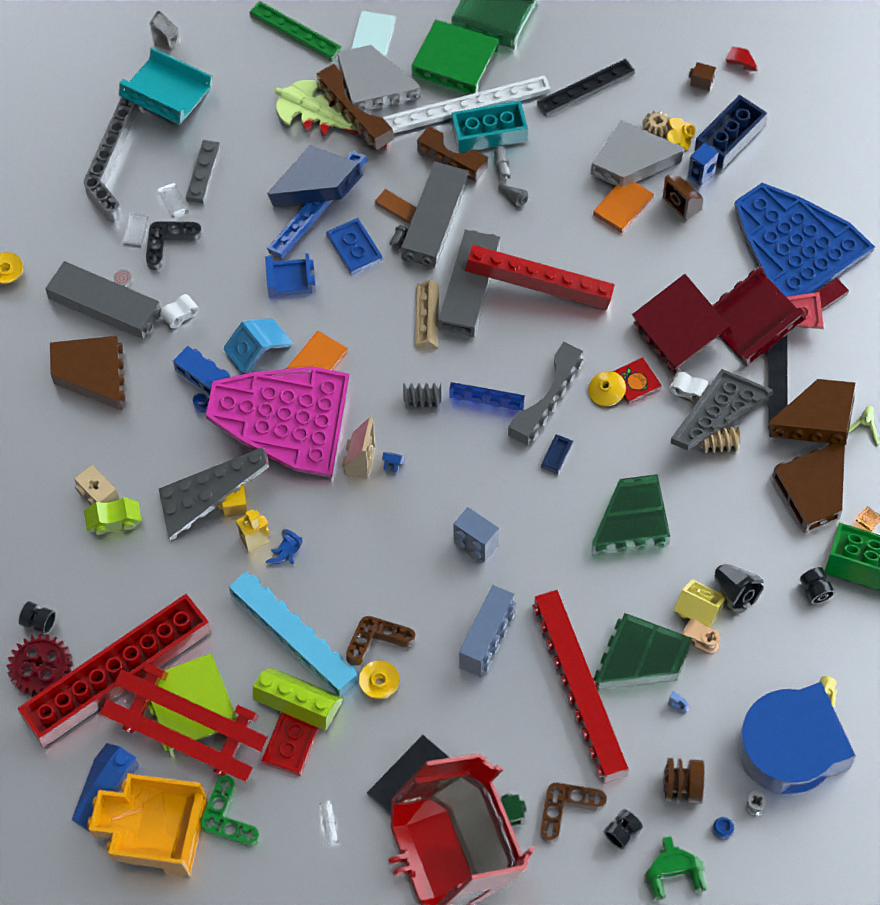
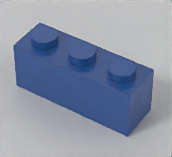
(198, 369)

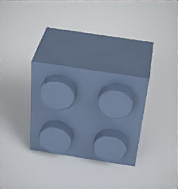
(475, 534)

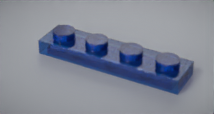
(486, 396)

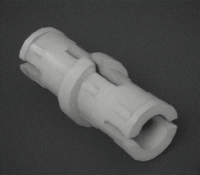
(502, 163)

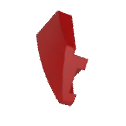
(742, 57)

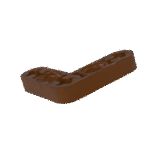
(375, 632)
(565, 799)

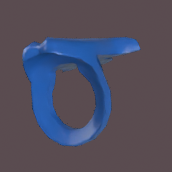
(288, 547)

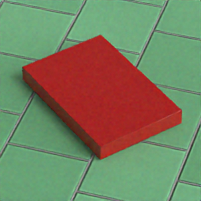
(289, 744)

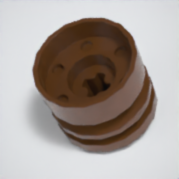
(684, 780)

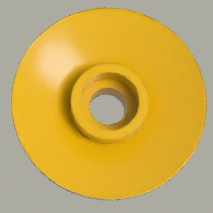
(12, 263)
(607, 396)
(379, 671)

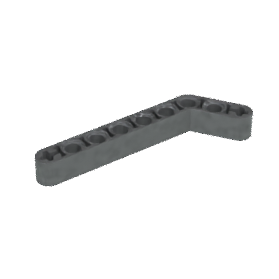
(106, 158)

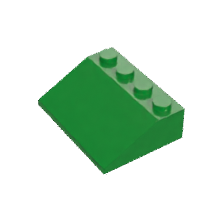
(855, 556)

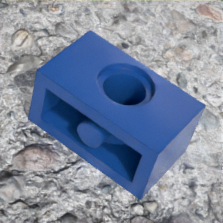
(702, 164)

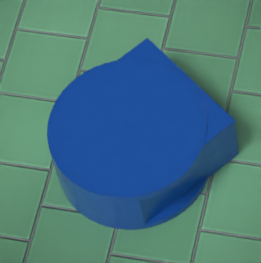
(793, 741)

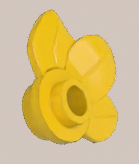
(680, 132)

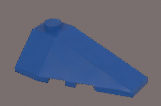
(106, 774)

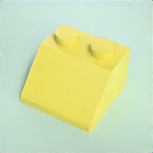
(699, 603)

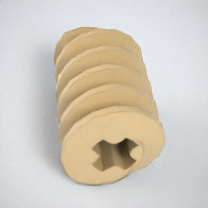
(722, 439)

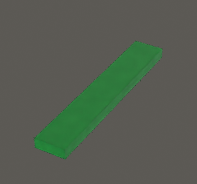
(295, 31)

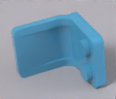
(252, 340)

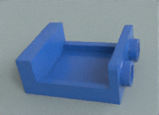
(289, 276)

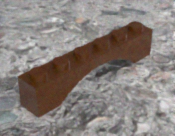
(374, 128)

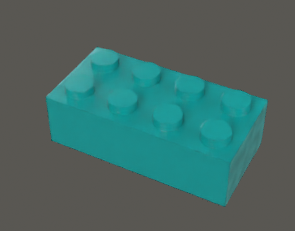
(489, 126)

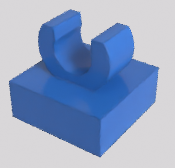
(393, 458)

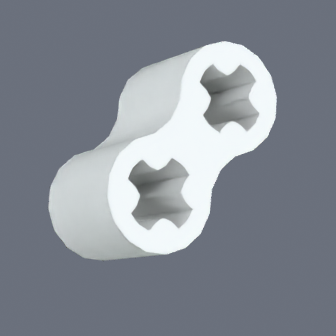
(179, 311)
(688, 386)

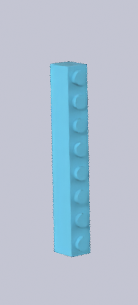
(294, 634)

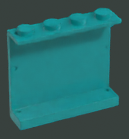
(166, 86)

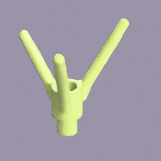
(867, 420)

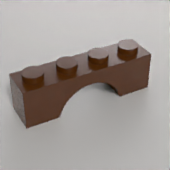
(432, 144)

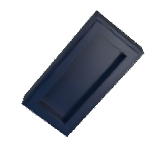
(557, 454)

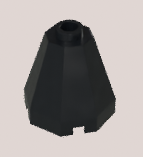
(738, 586)

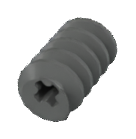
(422, 395)

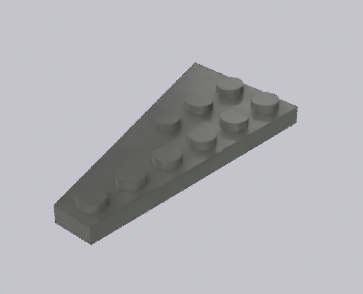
(720, 404)
(204, 491)

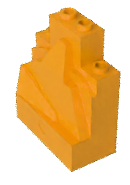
(151, 822)

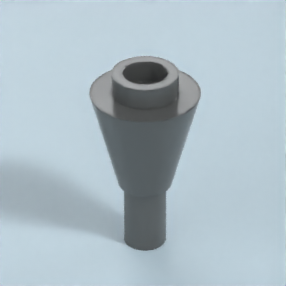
(517, 195)

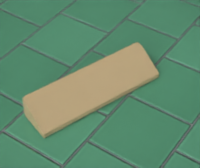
(427, 314)

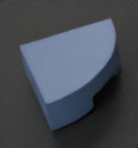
(678, 702)

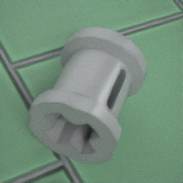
(756, 797)

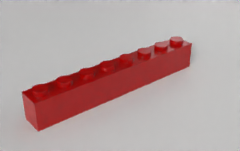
(539, 277)

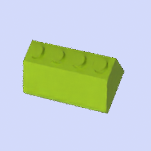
(296, 698)

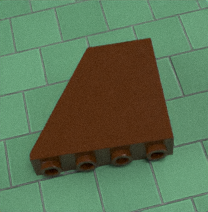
(90, 368)
(817, 414)
(813, 486)

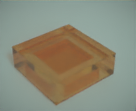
(868, 519)

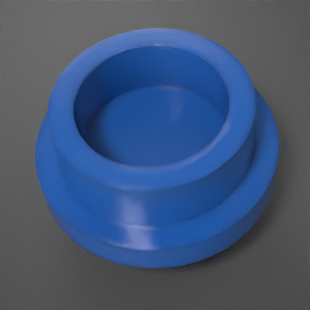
(723, 827)

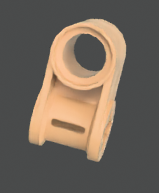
(702, 636)

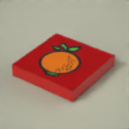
(639, 380)

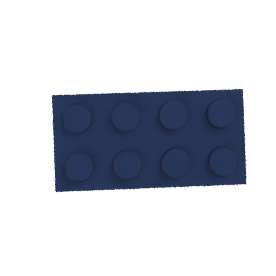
(733, 129)

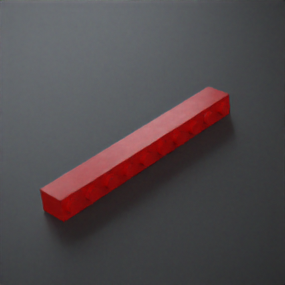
(581, 687)

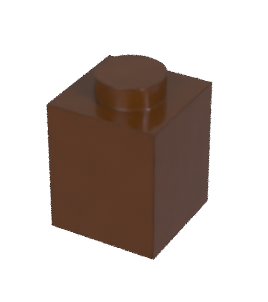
(702, 76)

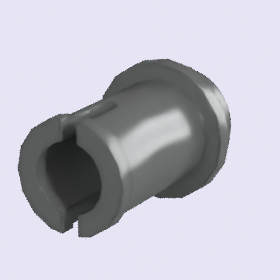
(398, 237)

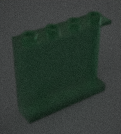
(494, 18)

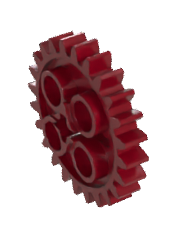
(45, 649)

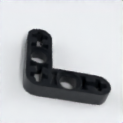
(165, 234)

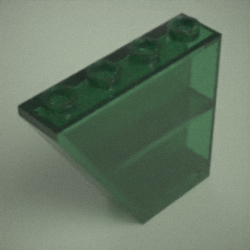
(633, 518)
(641, 655)

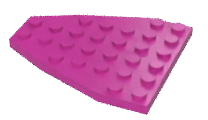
(285, 412)

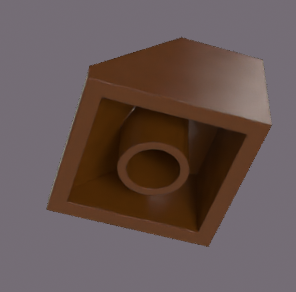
(681, 197)

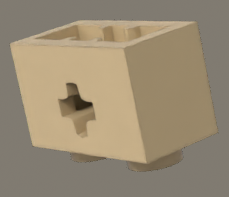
(95, 486)

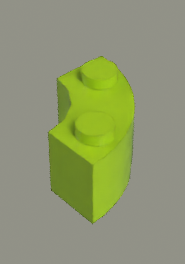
(112, 516)

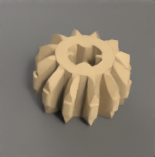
(657, 124)

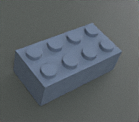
(487, 631)

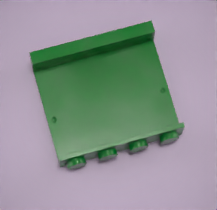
(454, 57)

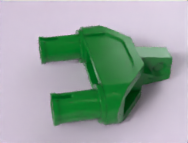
(674, 863)

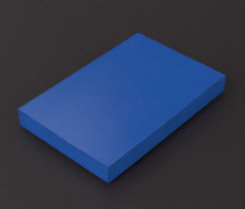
(354, 246)

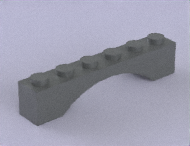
(527, 422)

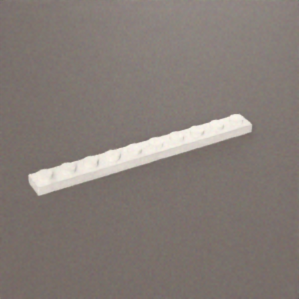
(442, 110)

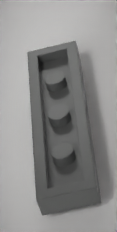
(203, 171)

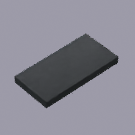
(403, 770)

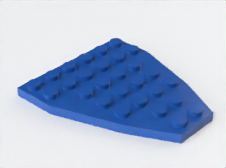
(797, 240)

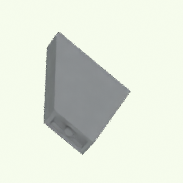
(374, 79)
(634, 155)

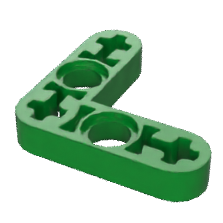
(219, 816)

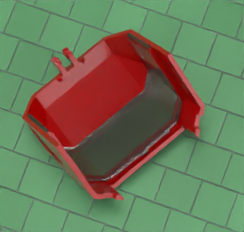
(455, 833)

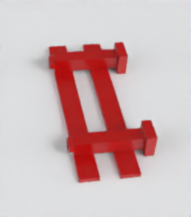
(148, 690)

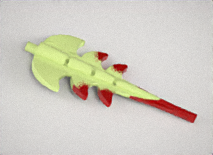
(300, 99)

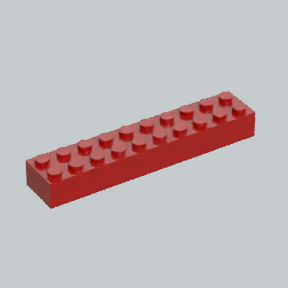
(92, 683)

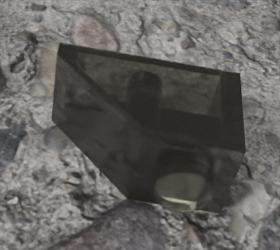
(164, 32)

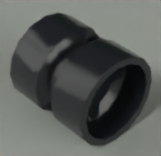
(817, 585)
(34, 616)
(620, 832)

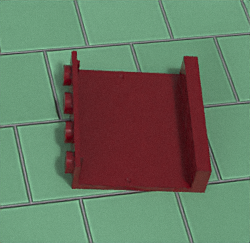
(757, 315)
(680, 322)

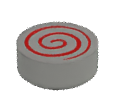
(123, 278)

